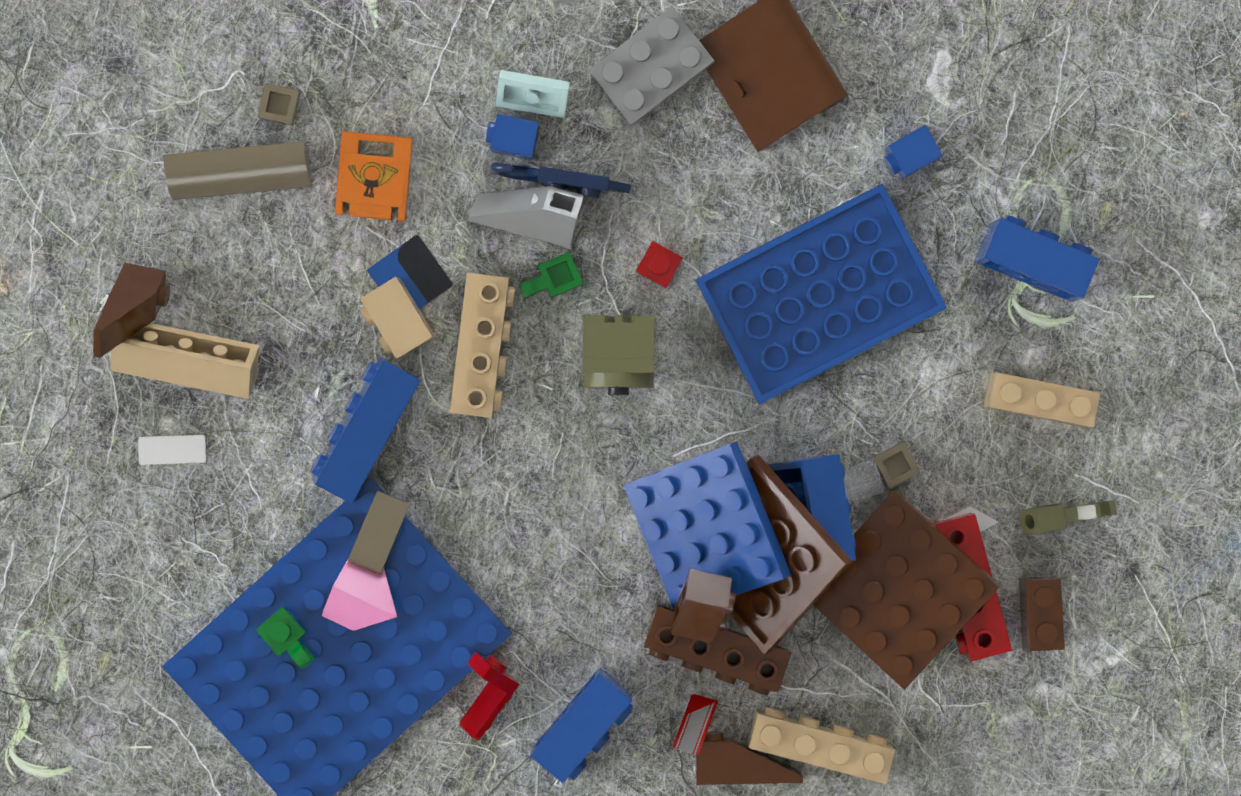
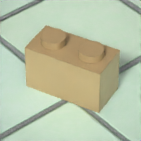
(396, 318)

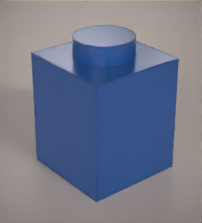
(513, 136)
(912, 153)

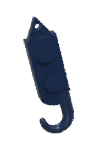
(587, 184)

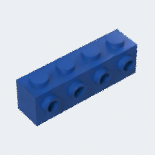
(365, 429)

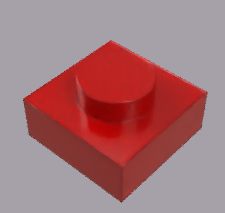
(659, 264)

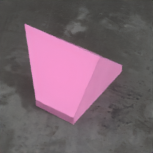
(359, 598)

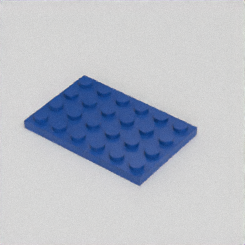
(820, 294)

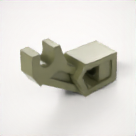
(1054, 516)

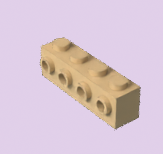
(480, 345)
(189, 360)
(821, 746)

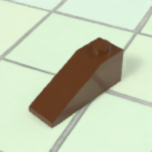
(130, 306)
(732, 762)

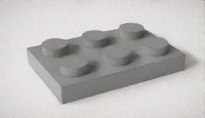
(652, 66)

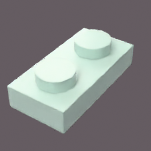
(532, 94)

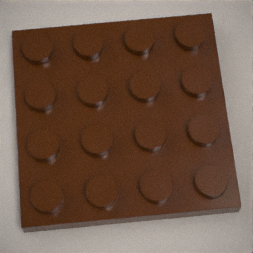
(811, 556)
(905, 590)

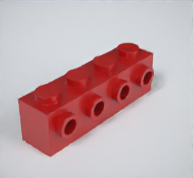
(986, 631)

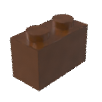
(702, 606)
(1041, 613)

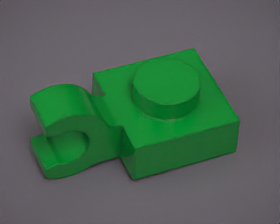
(555, 275)
(283, 634)

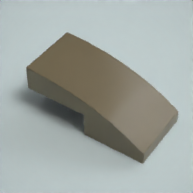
(378, 532)

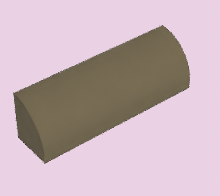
(237, 170)

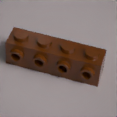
(730, 654)

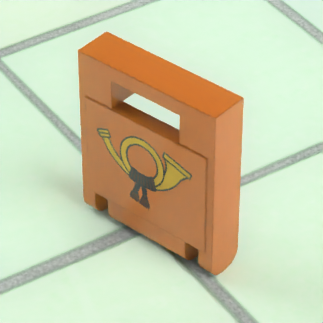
(371, 181)

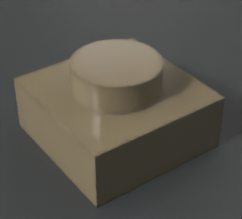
(279, 104)
(896, 465)

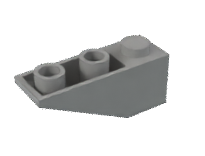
(533, 212)

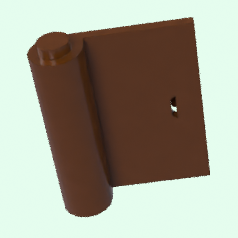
(777, 68)

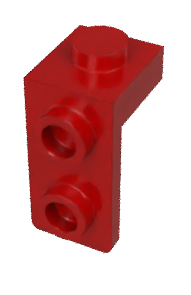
(493, 696)

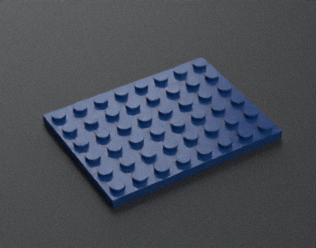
(367, 686)

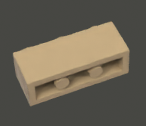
(1042, 400)

